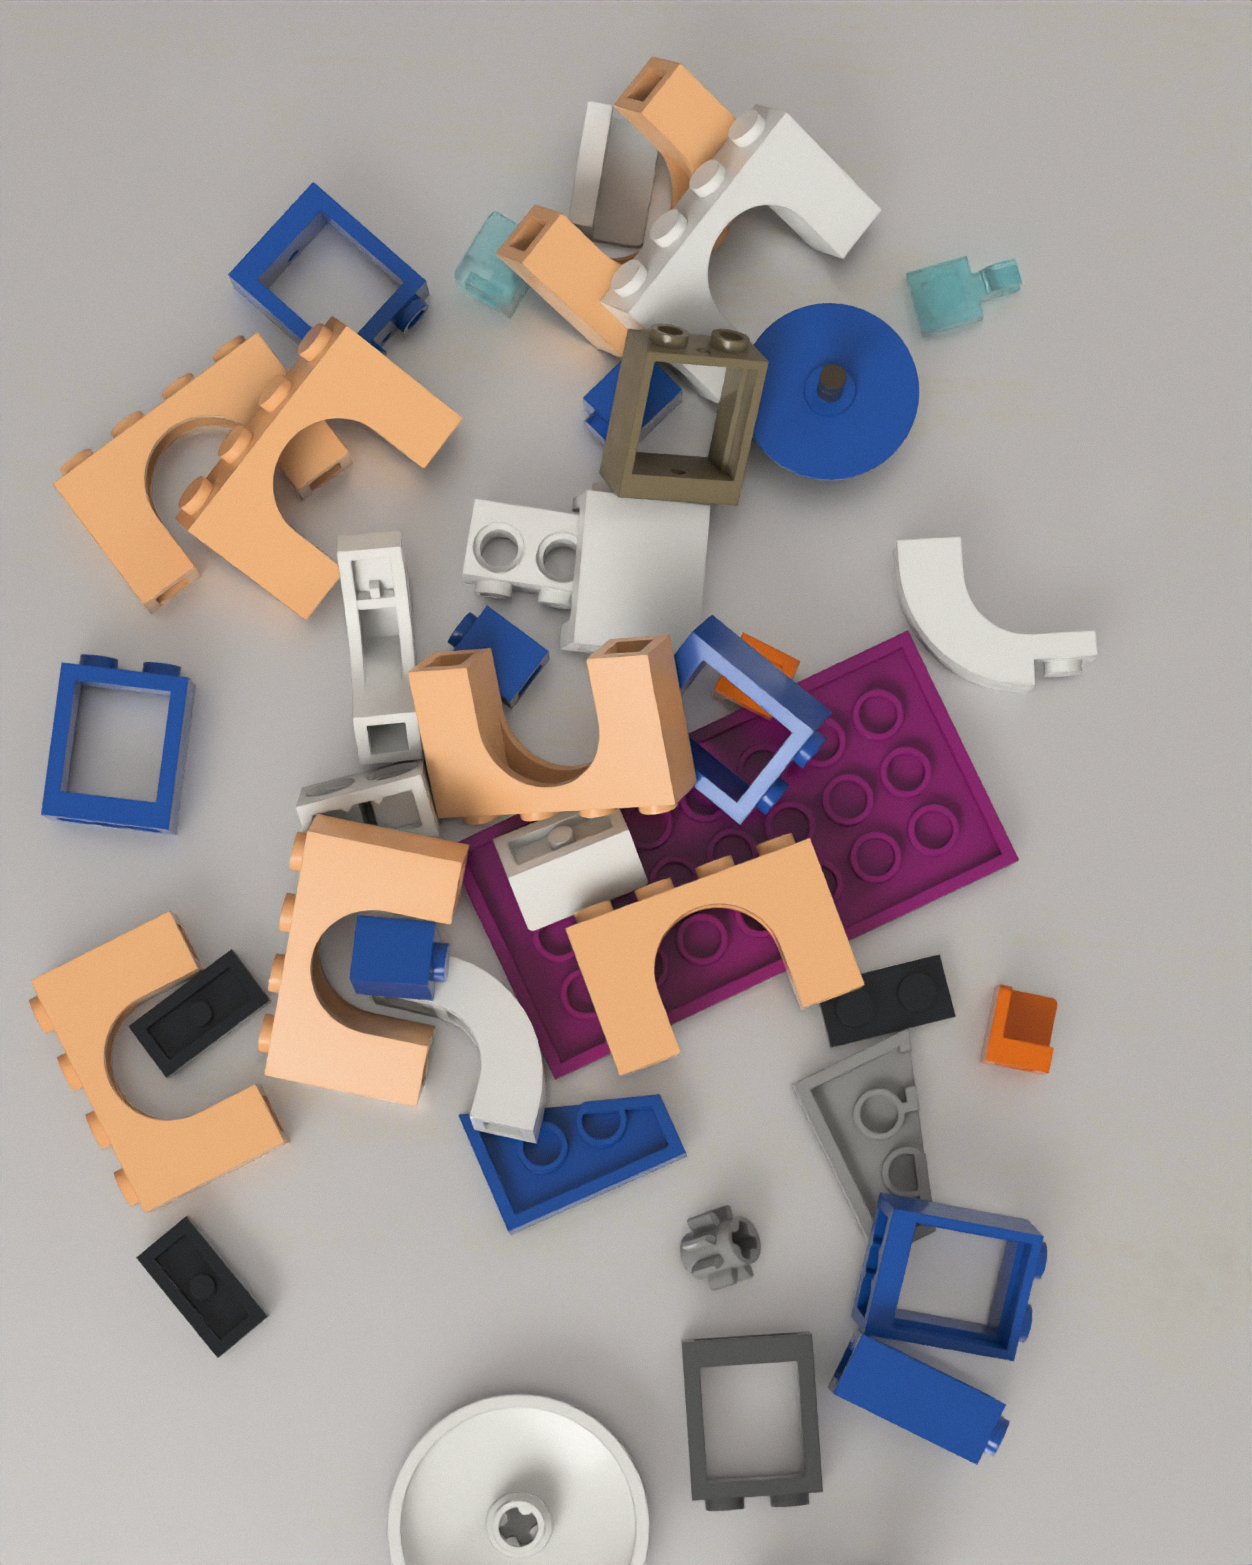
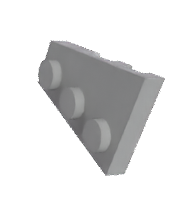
(870, 1126)

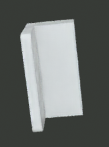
(612, 179)
(569, 864)

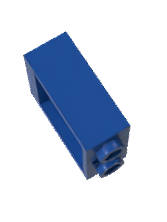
(292, 235)
(770, 689)
(110, 811)
(885, 1268)
(919, 1398)

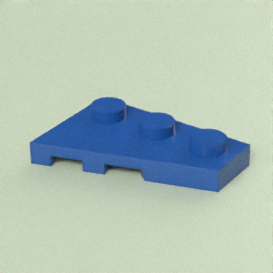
(576, 1157)

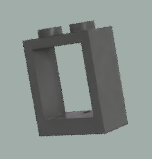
(743, 1350)

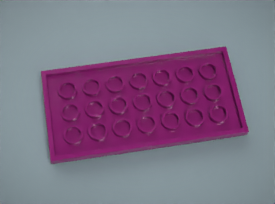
(881, 800)

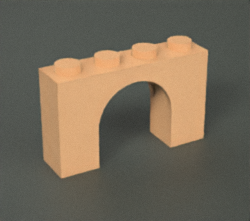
(564, 263)
(114, 485)
(236, 502)
(485, 771)
(777, 889)
(86, 1008)
(314, 1030)

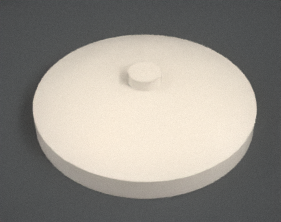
(518, 1487)

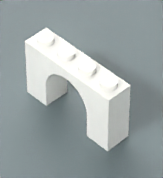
(760, 164)

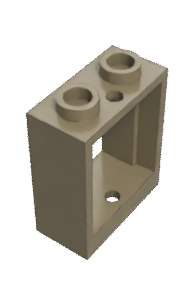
(683, 477)

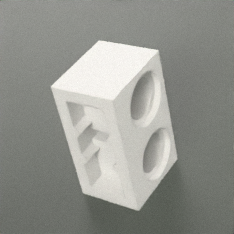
(535, 535)
(386, 797)

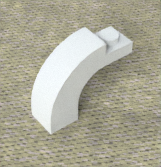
(961, 638)
(379, 645)
(512, 1071)

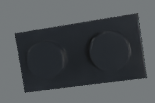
(889, 1002)
(200, 1013)
(203, 1286)

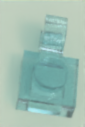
(951, 295)

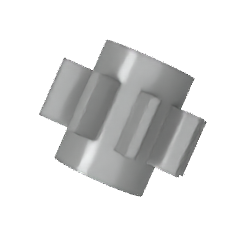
(720, 1247)

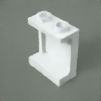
(635, 569)

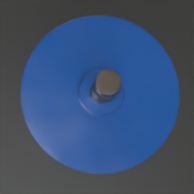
(834, 392)

